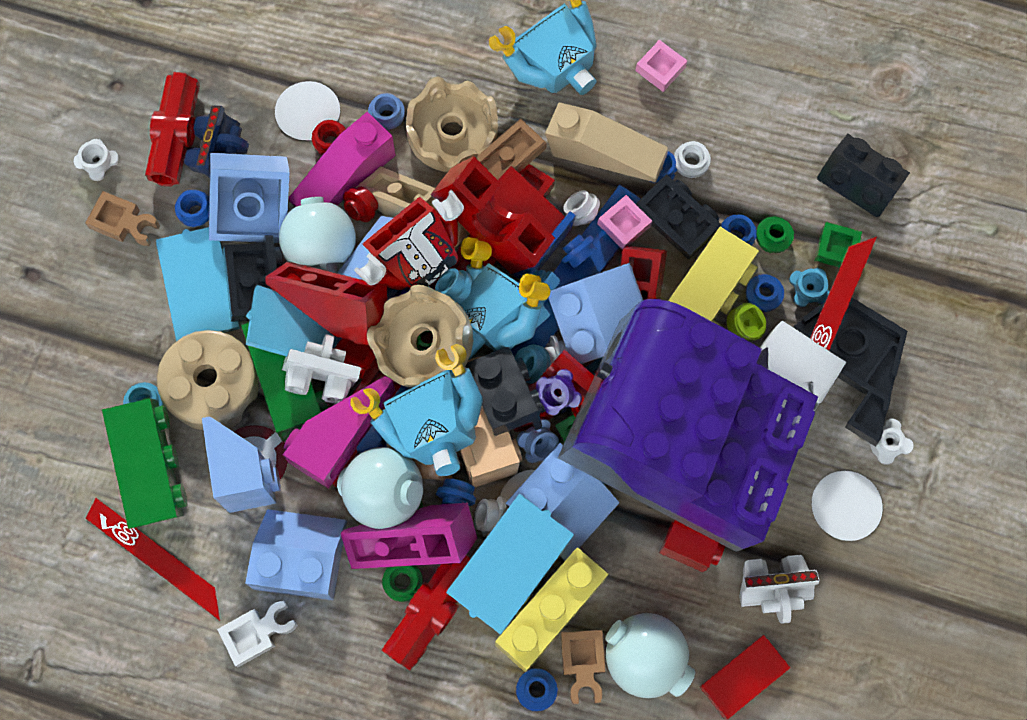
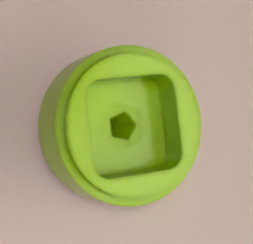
(747, 322)

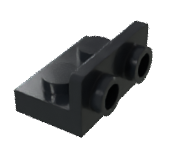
(679, 216)

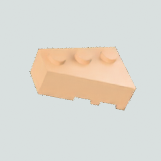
(490, 455)

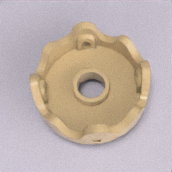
(444, 104)
(401, 324)
(226, 397)

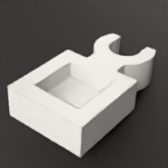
(250, 634)

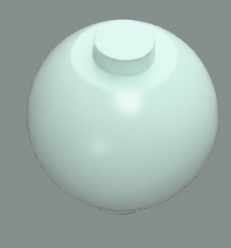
(317, 235)
(381, 488)
(648, 656)

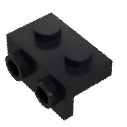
(862, 175)
(245, 269)
(505, 392)

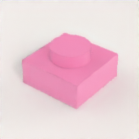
(661, 65)
(624, 222)

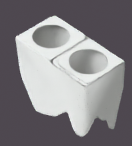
(800, 360)

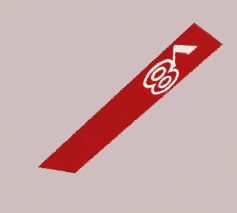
(841, 293)
(154, 556)

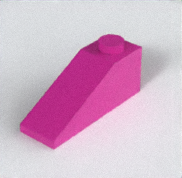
(347, 162)
(332, 436)
(429, 537)

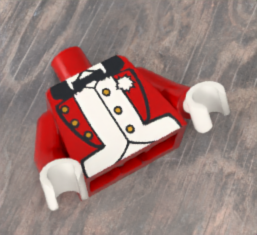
(414, 245)

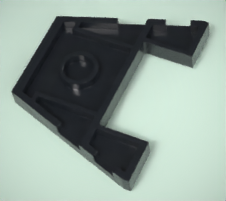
(872, 358)

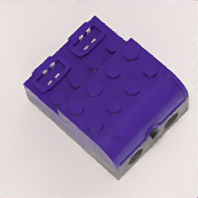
(691, 424)

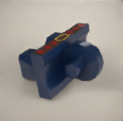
(218, 135)

